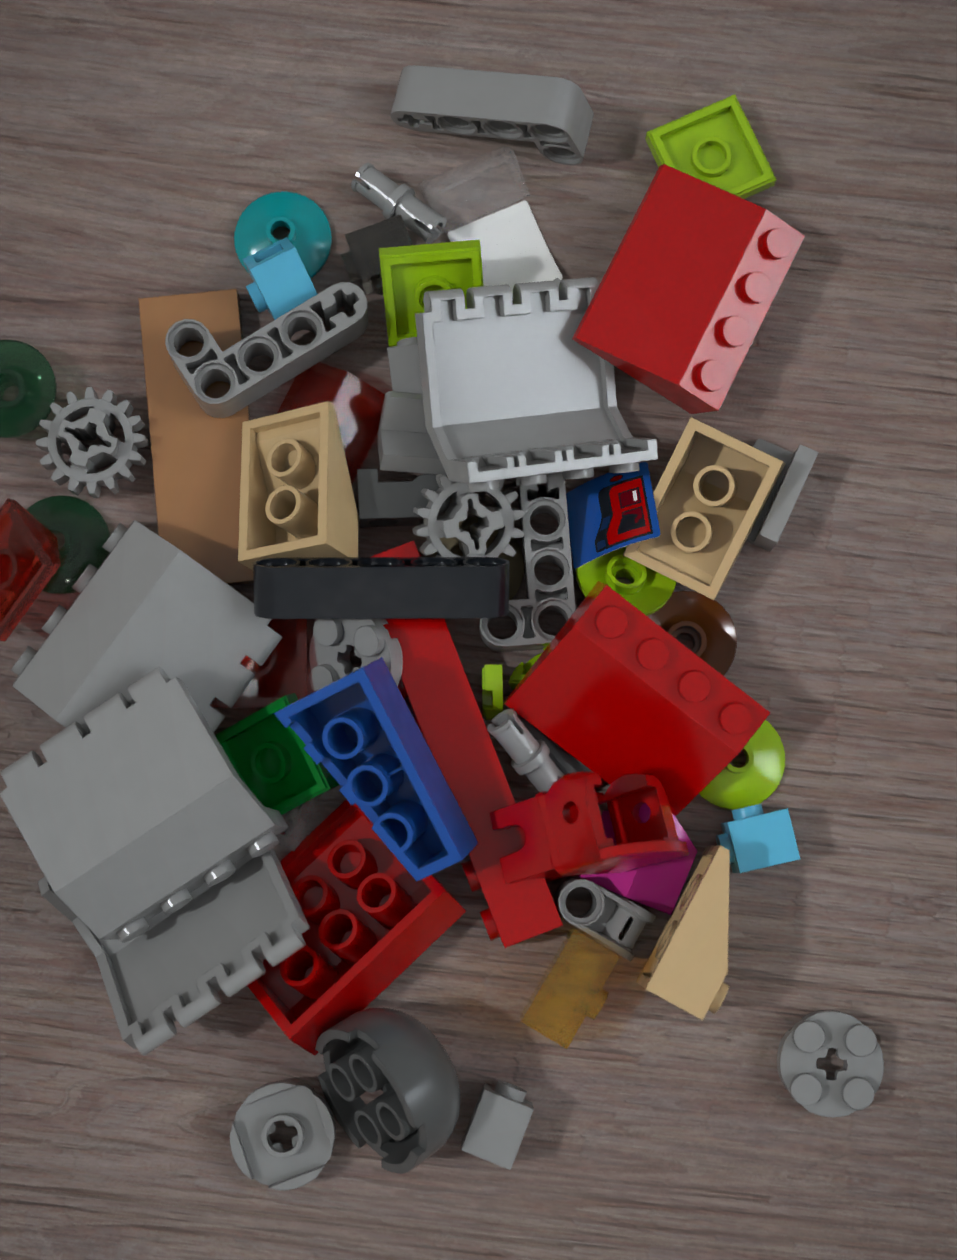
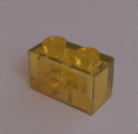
(570, 988)

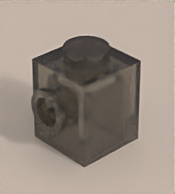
(363, 246)

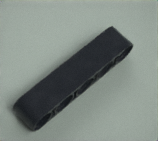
(381, 587)

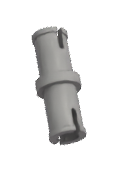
(398, 200)
(528, 755)

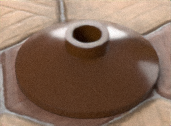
(706, 625)

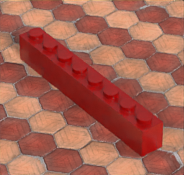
(468, 760)

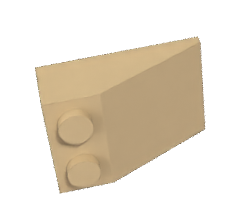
(295, 488)
(706, 507)
(693, 947)

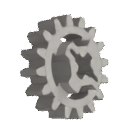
(88, 461)
(447, 525)

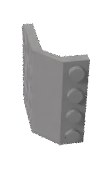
(515, 390)
(138, 614)
(136, 809)
(197, 950)

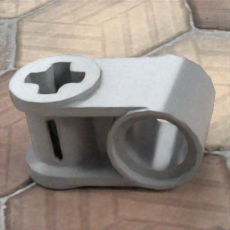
(605, 917)

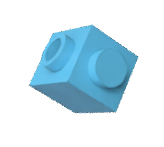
(278, 279)
(758, 838)

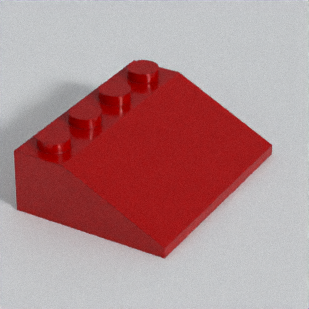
(688, 289)
(635, 700)
(363, 924)

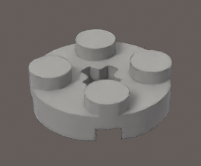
(334, 640)
(852, 1085)
(269, 1161)

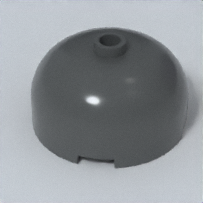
(412, 1069)

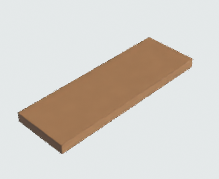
(194, 453)

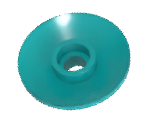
(303, 217)

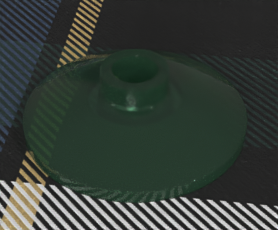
(33, 375)
(84, 536)

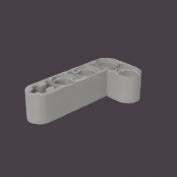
(496, 106)
(271, 341)
(536, 550)

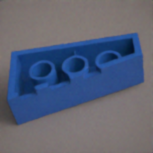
(384, 766)

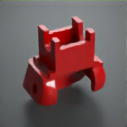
(568, 833)

